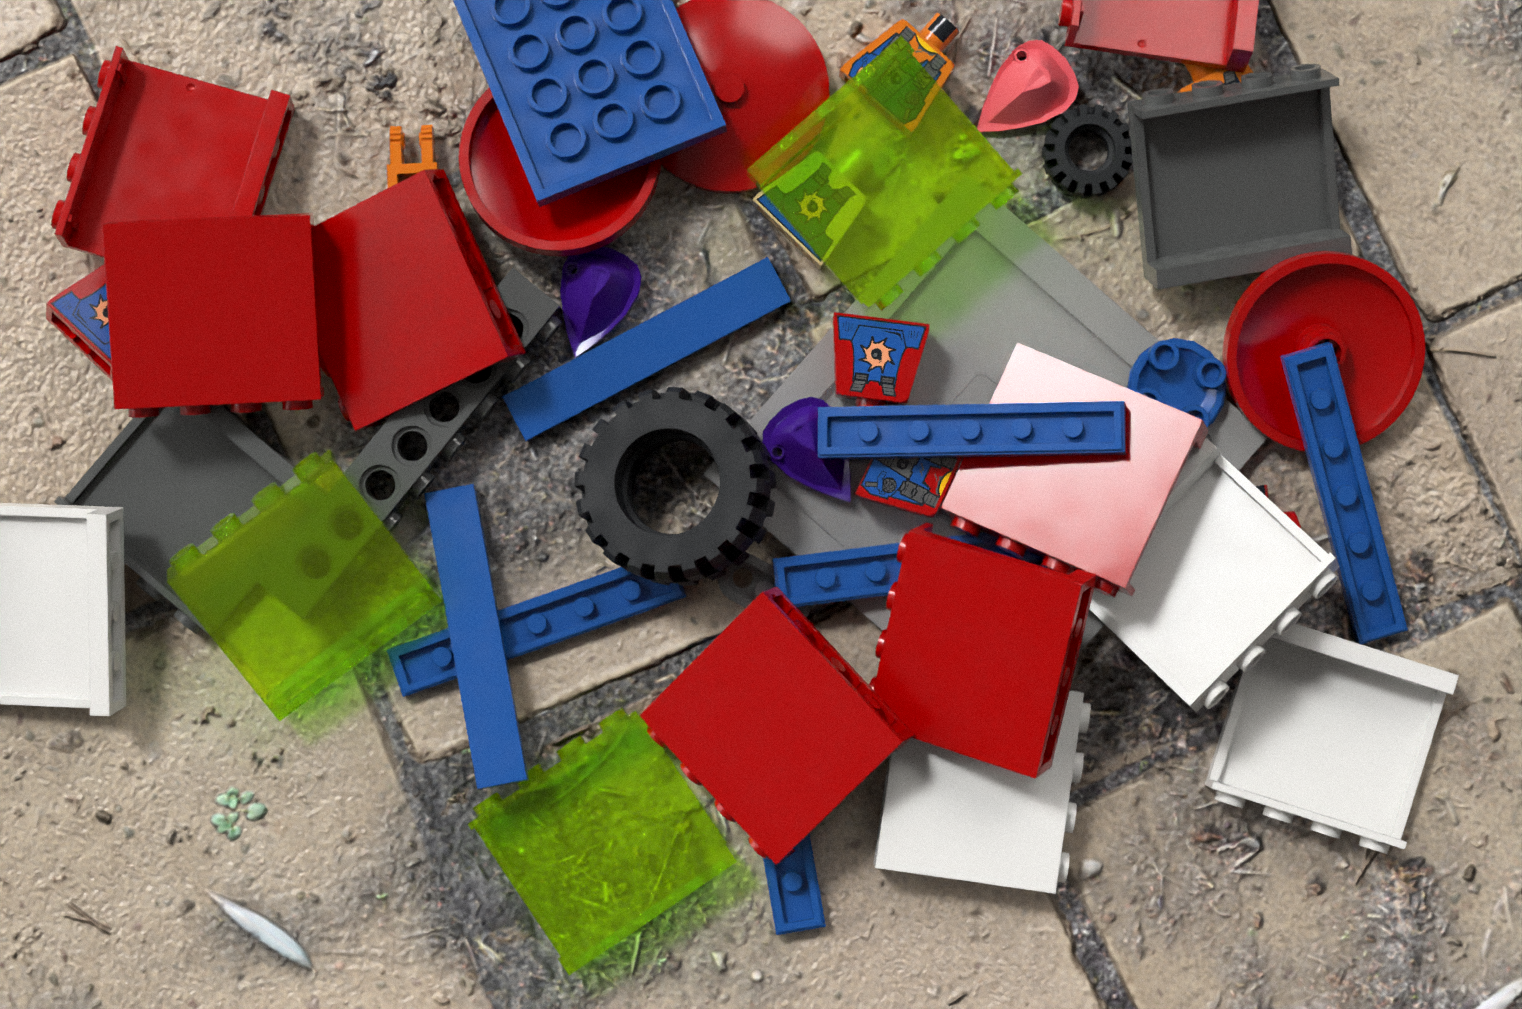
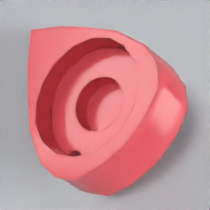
(1029, 90)

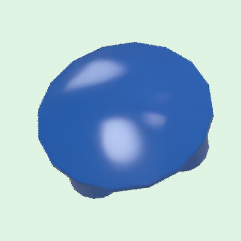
(1182, 377)

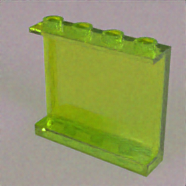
(884, 176)
(301, 584)
(602, 839)

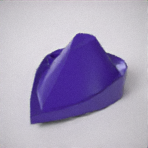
(597, 295)
(796, 434)

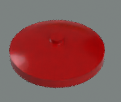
(763, 80)
(509, 208)
(1316, 302)

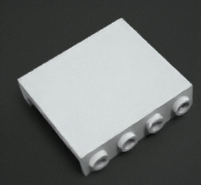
(1215, 581)
(62, 607)
(1330, 735)
(980, 820)

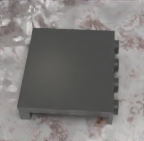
(1235, 175)
(175, 484)

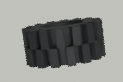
(1094, 121)

